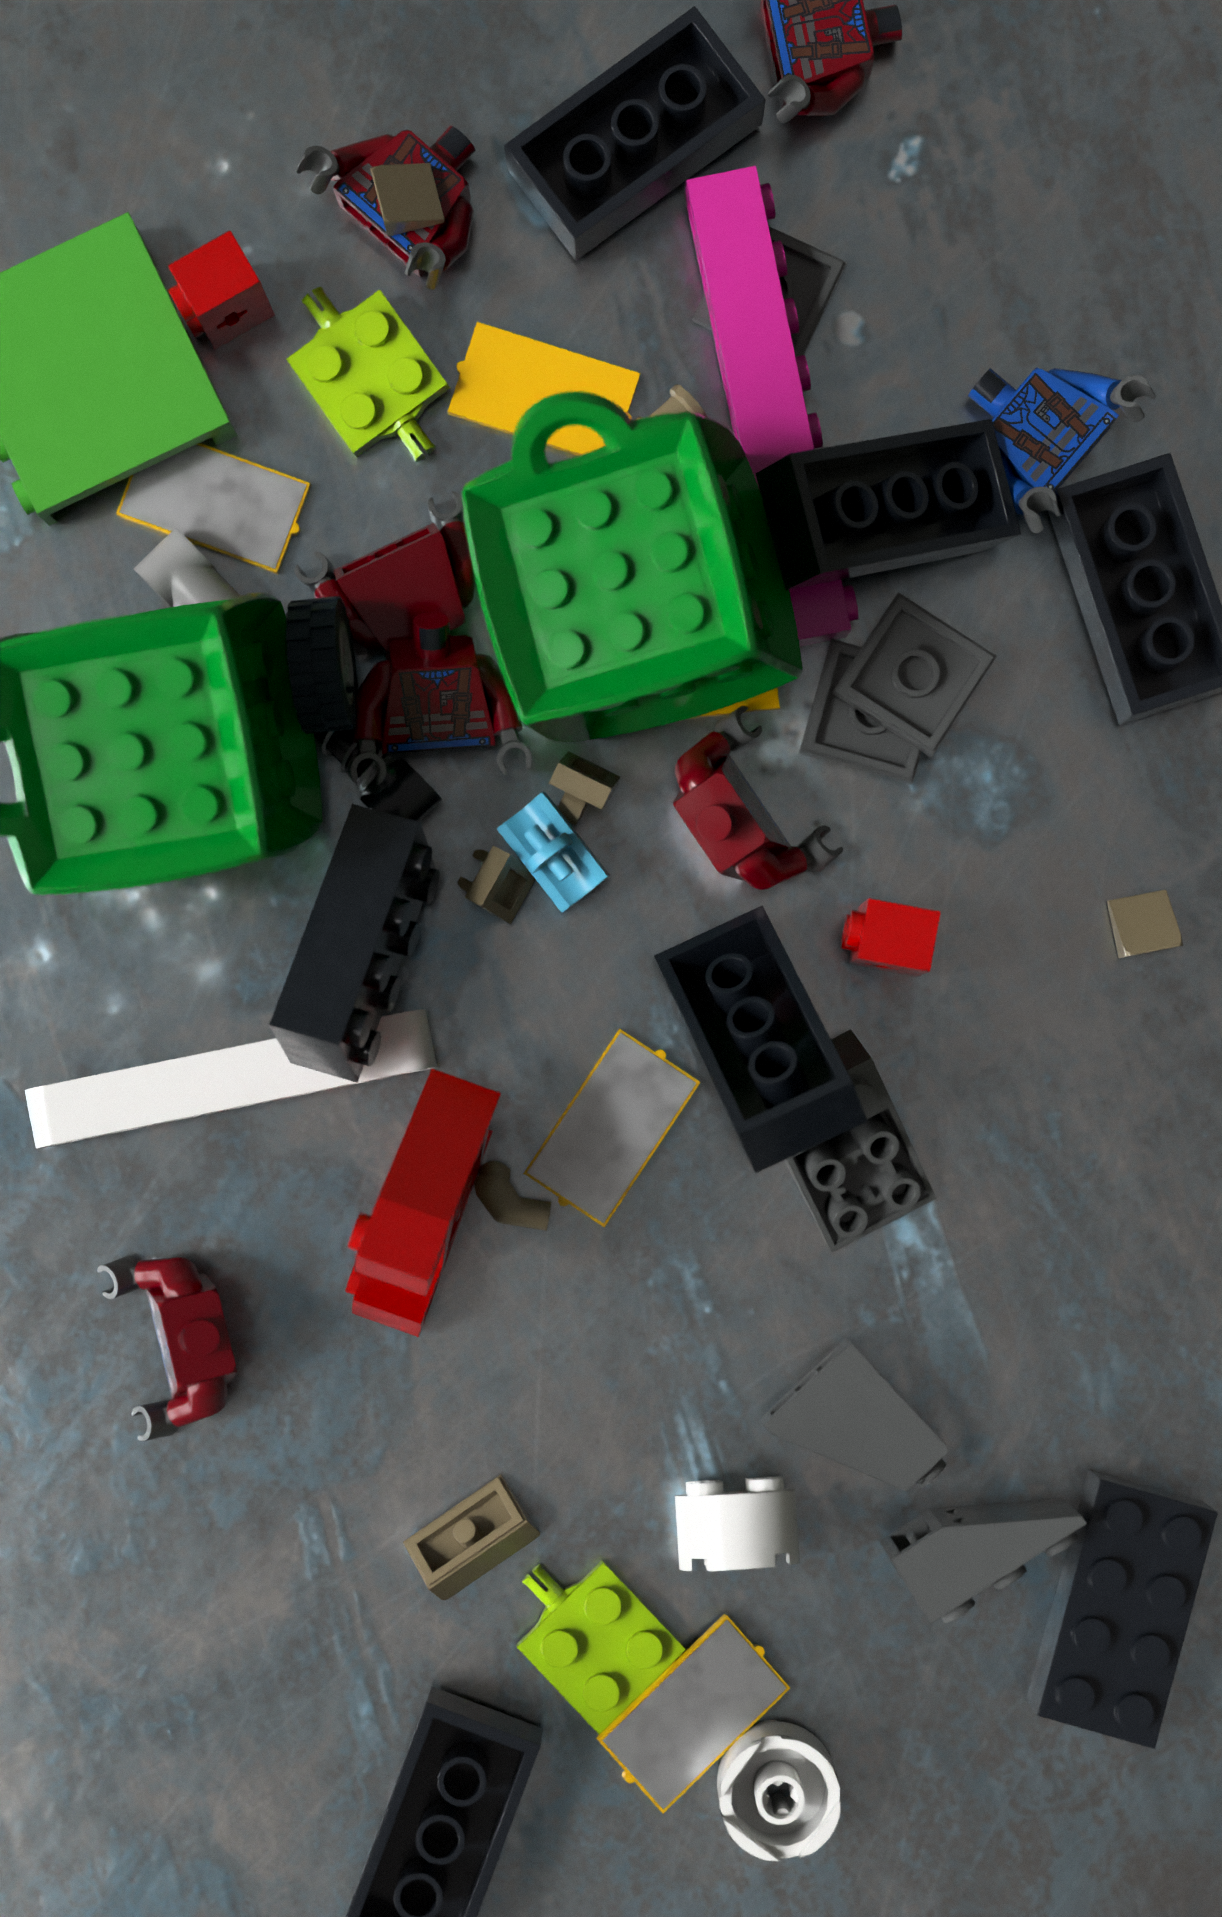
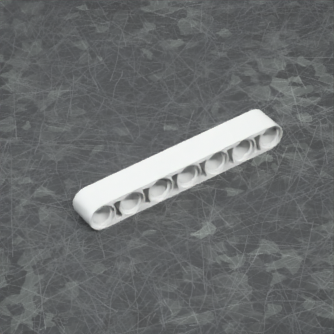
(209, 1084)

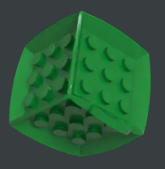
(628, 574)
(154, 747)

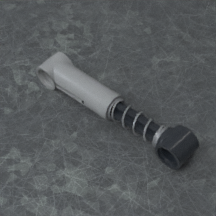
(186, 577)

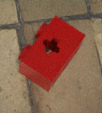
(219, 291)
(891, 937)

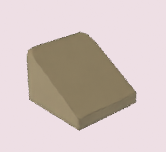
(407, 197)
(1144, 924)

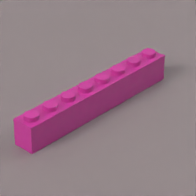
(757, 352)

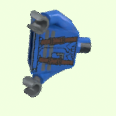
(1052, 427)

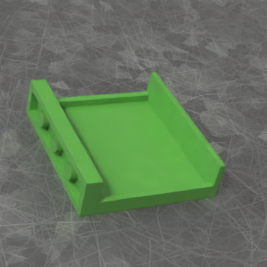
(96, 370)

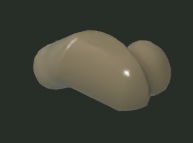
(504, 1203)

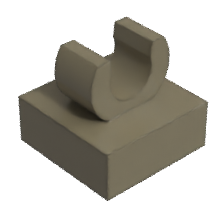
(583, 785)
(499, 883)

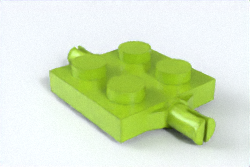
(368, 373)
(597, 1643)

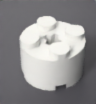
(737, 1526)
(780, 1825)

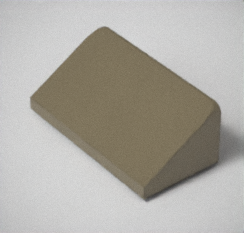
(471, 1539)

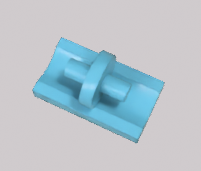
(553, 852)

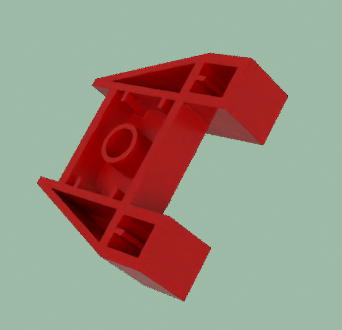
(421, 1204)

